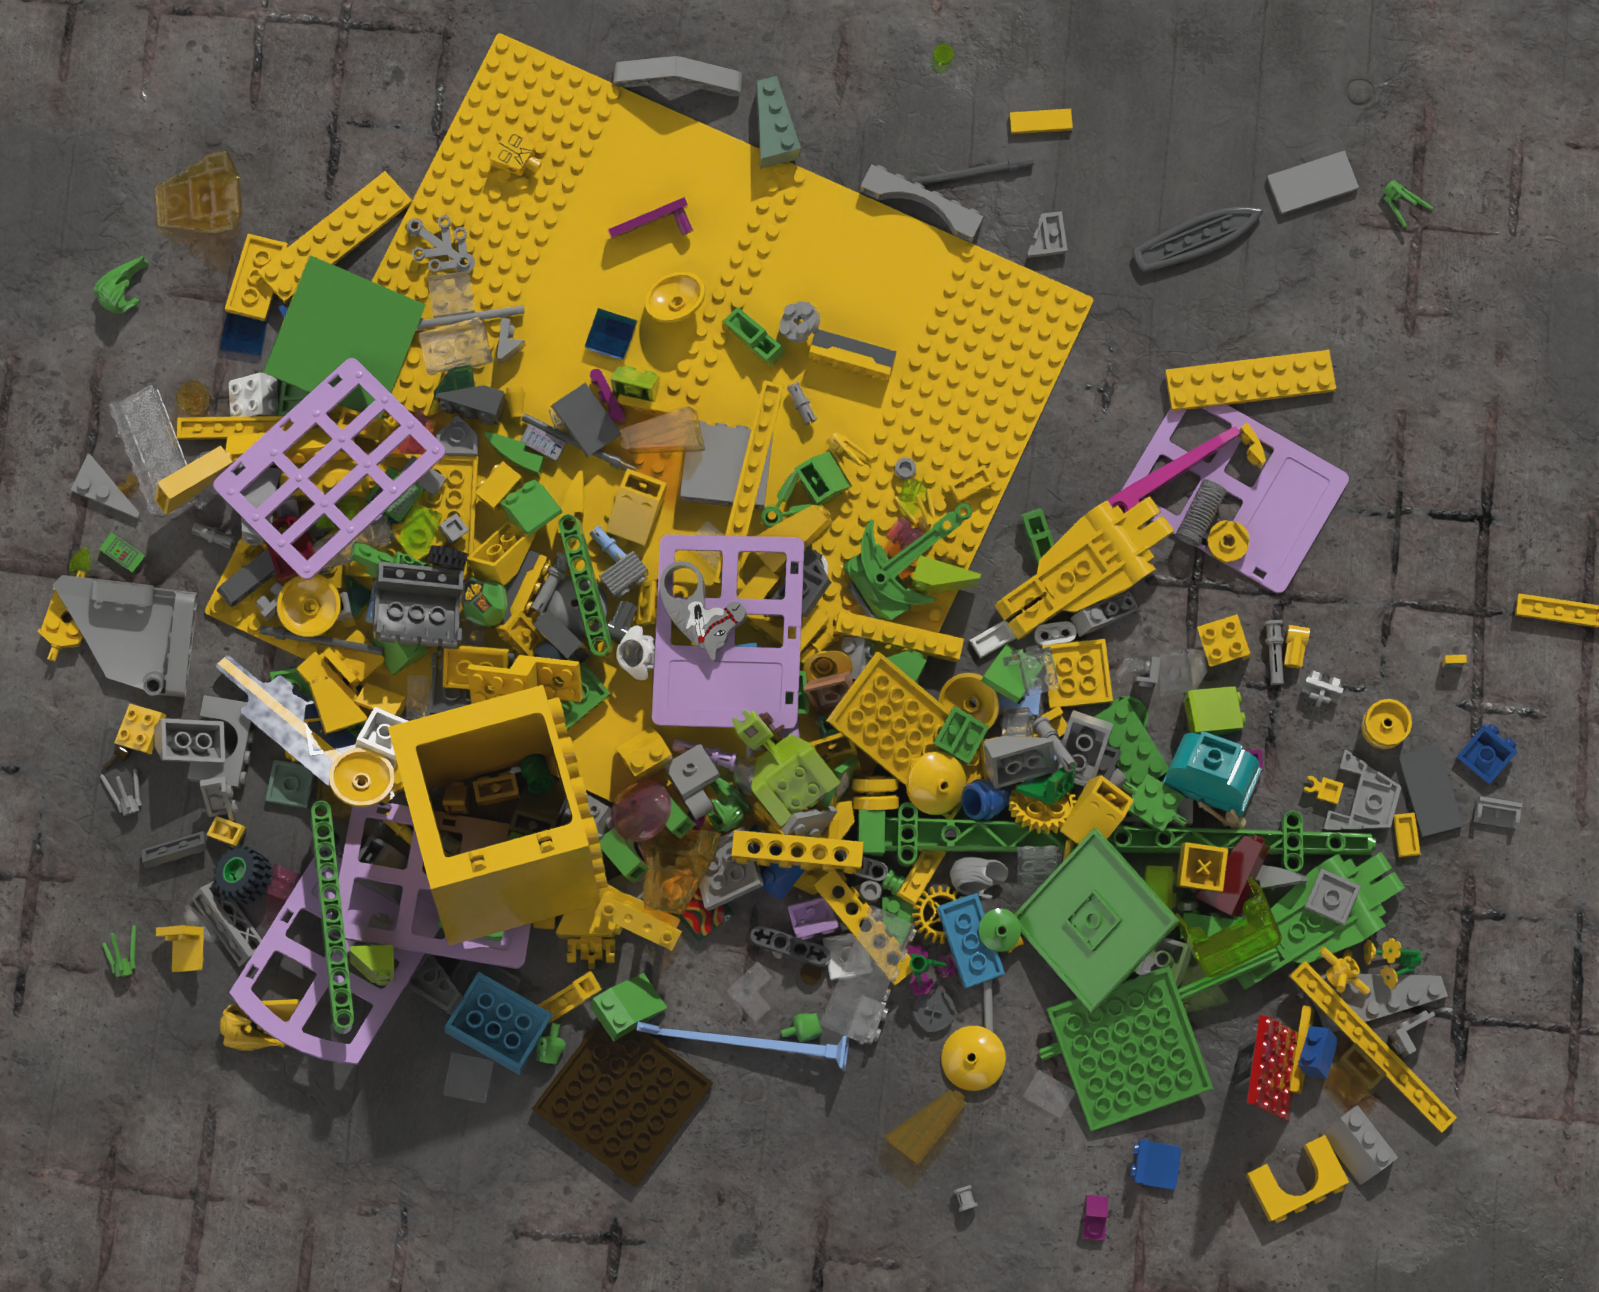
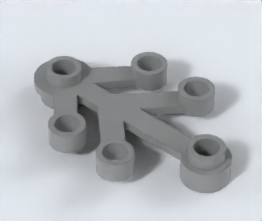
(443, 248)

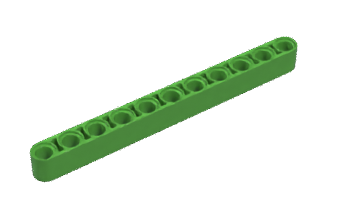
(331, 926)

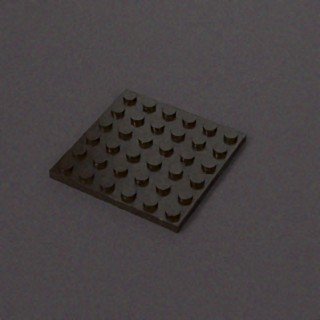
(622, 1099)

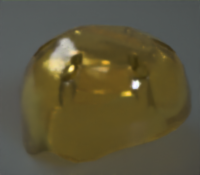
(197, 402)

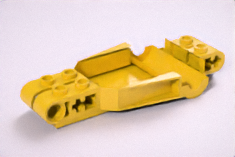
(1088, 564)

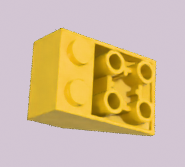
(636, 507)
(1098, 807)

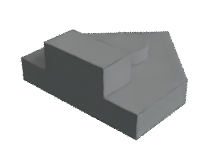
(458, 438)

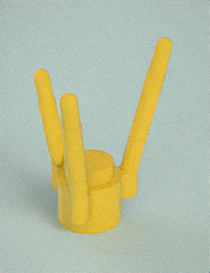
(839, 444)
(926, 521)

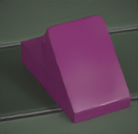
(1095, 1217)

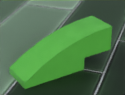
(754, 337)
(515, 453)
(1037, 533)

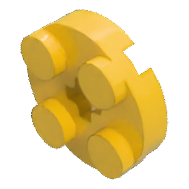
(1216, 539)

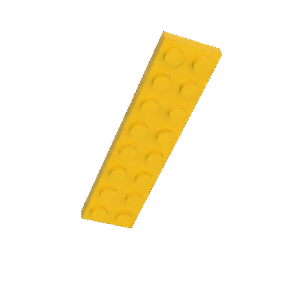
(337, 233)
(1250, 380)

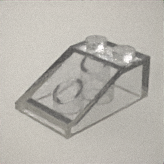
(456, 346)

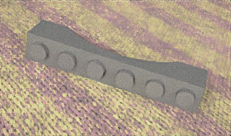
(885, 185)

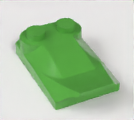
(880, 604)

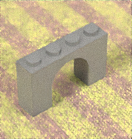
(229, 712)

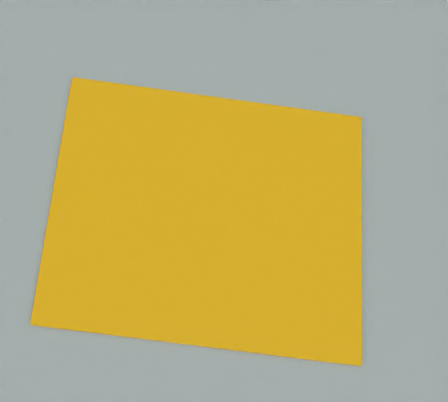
(965, 390)

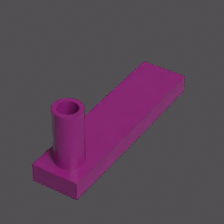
(675, 208)

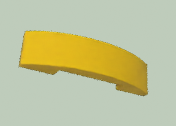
(571, 996)

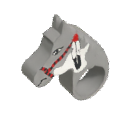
(701, 625)

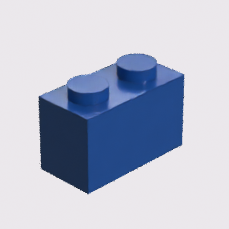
(1318, 1052)

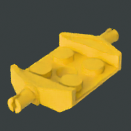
(58, 632)

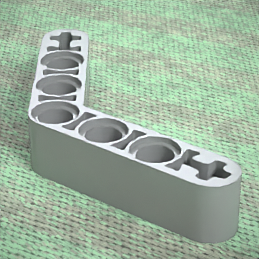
(678, 70)

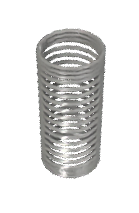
(1214, 490)

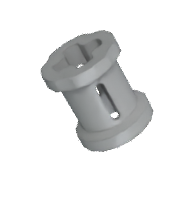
(965, 1198)

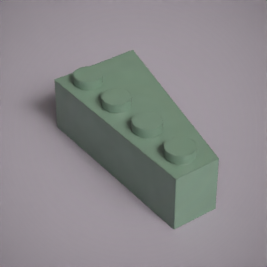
(775, 128)

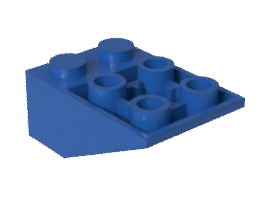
(776, 879)

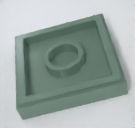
(290, 785)

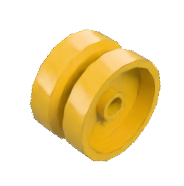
(1375, 730)
(875, 792)

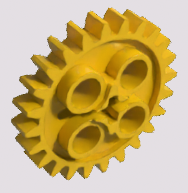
(1039, 814)

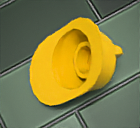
(827, 664)

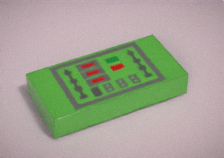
(122, 553)

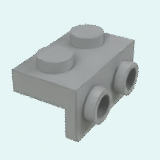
(859, 651)
(218, 798)

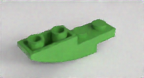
(370, 558)

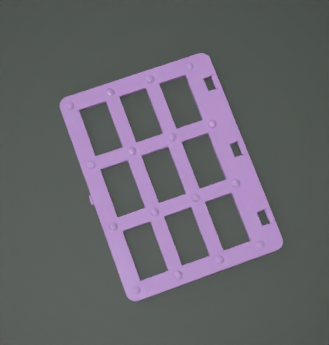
(305, 416)

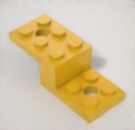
(526, 674)

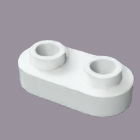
(1054, 633)

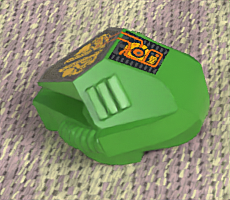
(484, 602)

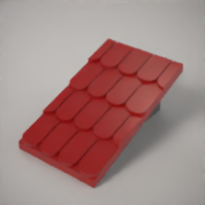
(1267, 1068)

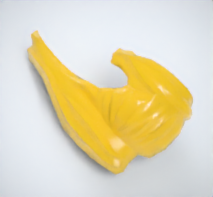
(239, 1033)

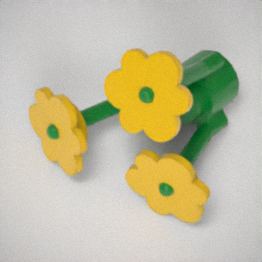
(1391, 951)

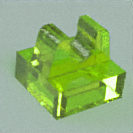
(910, 490)

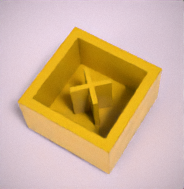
(1202, 867)

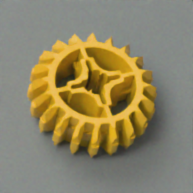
(929, 899)

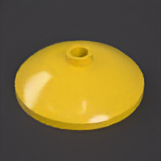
(675, 297)
(298, 596)
(966, 687)
(365, 767)
(926, 779)
(986, 1067)

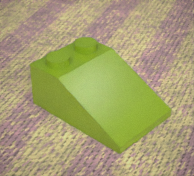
(635, 384)
(939, 577)

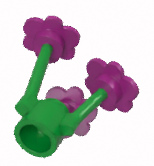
(920, 964)

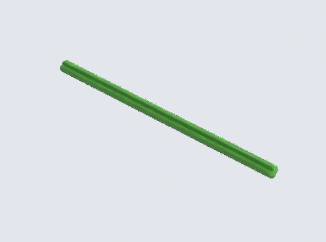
(1194, 988)

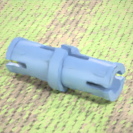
(608, 544)

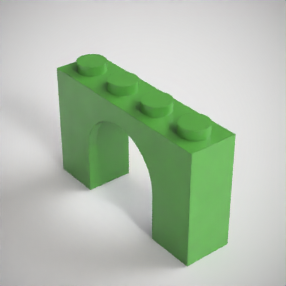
(623, 853)

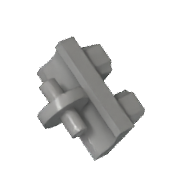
(269, 608)
(1321, 690)

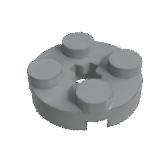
(792, 315)

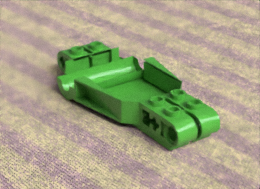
(1308, 932)

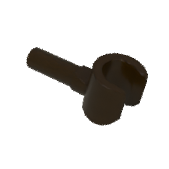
(121, 753)

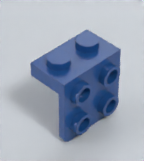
(1155, 1164)

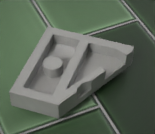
(1049, 236)
(809, 823)

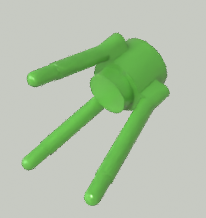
(1394, 192)
(121, 967)

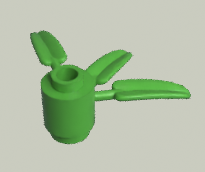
(783, 495)

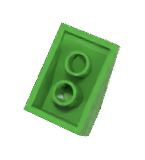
(626, 1005)

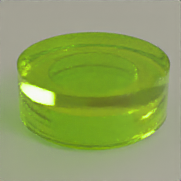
(943, 54)

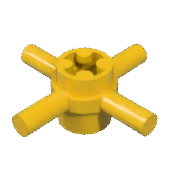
(1343, 971)

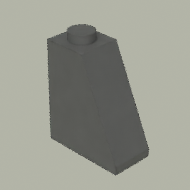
(562, 637)

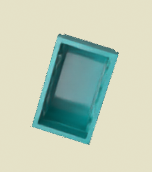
(1214, 772)

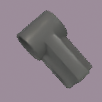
(622, 621)

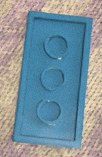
(971, 956)

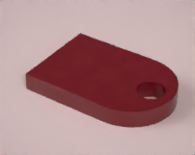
(302, 545)

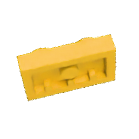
(520, 634)

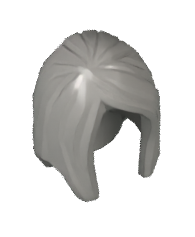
(977, 875)

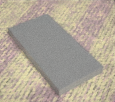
(1312, 182)

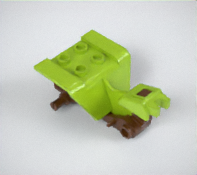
(788, 772)

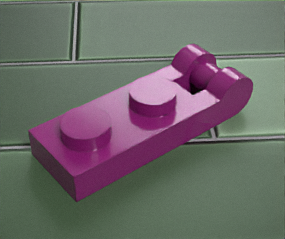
(607, 396)

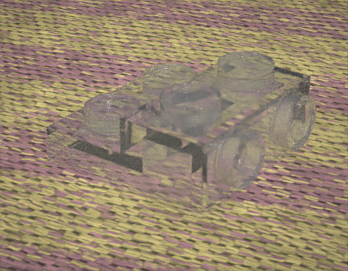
(1036, 864)

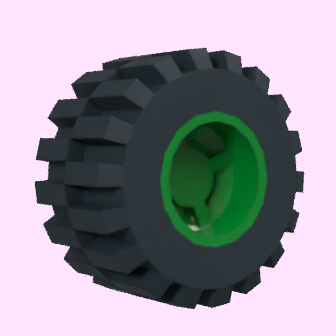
(242, 874)

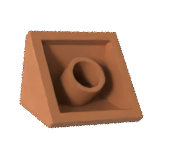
(828, 691)

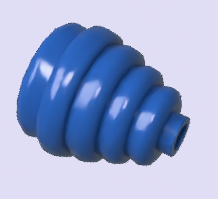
(983, 801)

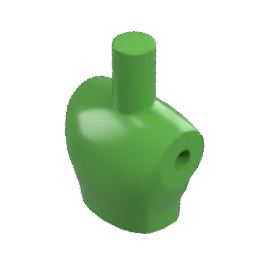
(805, 1027)
(550, 1046)

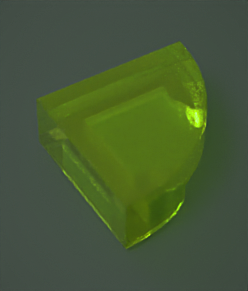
(80, 560)

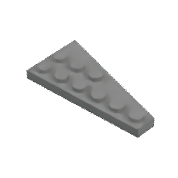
(1383, 1001)

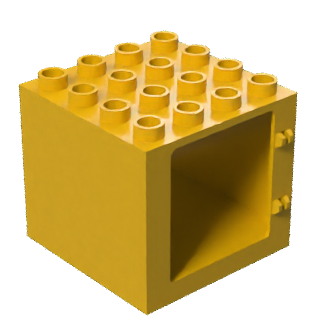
(519, 877)

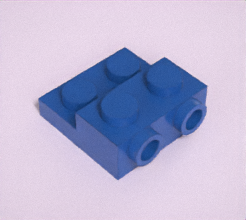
(1488, 752)

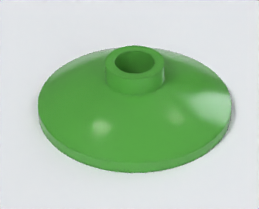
(989, 927)

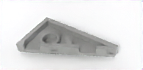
(96, 485)

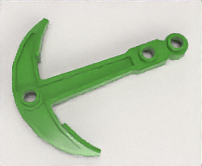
(893, 567)

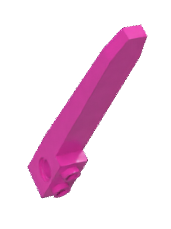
(1151, 483)

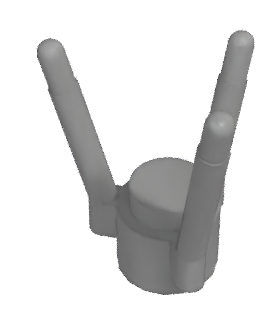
(127, 805)

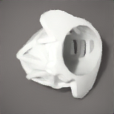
(640, 653)

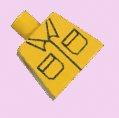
(515, 154)

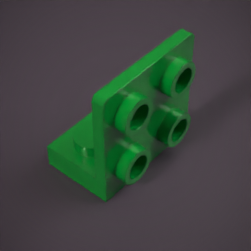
(1048, 787)

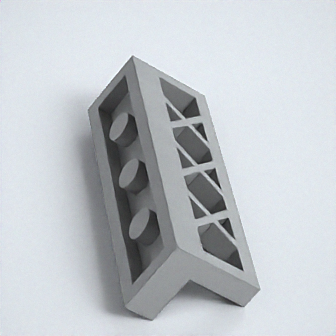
(224, 923)

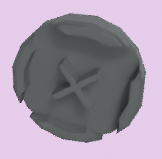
(933, 1011)

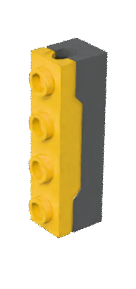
(852, 354)
(525, 584)

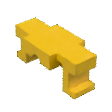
(589, 945)

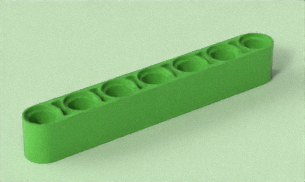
(592, 593)

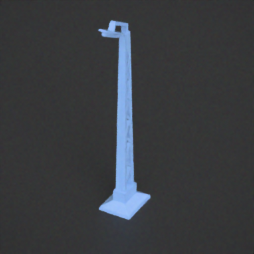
(833, 1052)

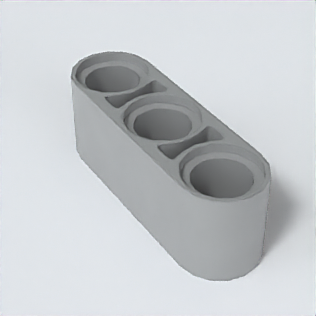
(697, 803)
(866, 868)

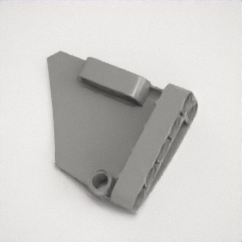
(134, 630)

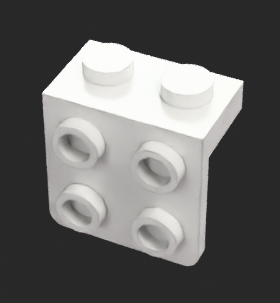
(253, 396)

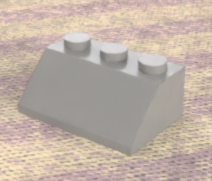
(190, 740)
(1359, 1145)

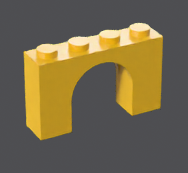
(760, 588)
(1328, 1178)

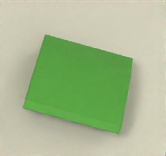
(961, 735)

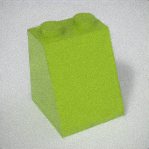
(1214, 710)

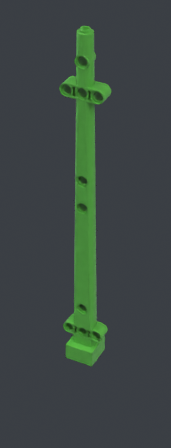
(884, 834)

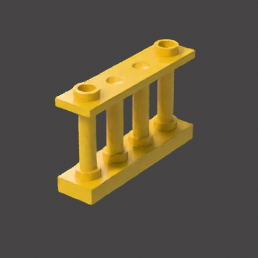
(630, 914)

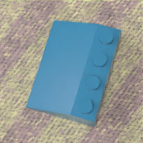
(498, 1023)

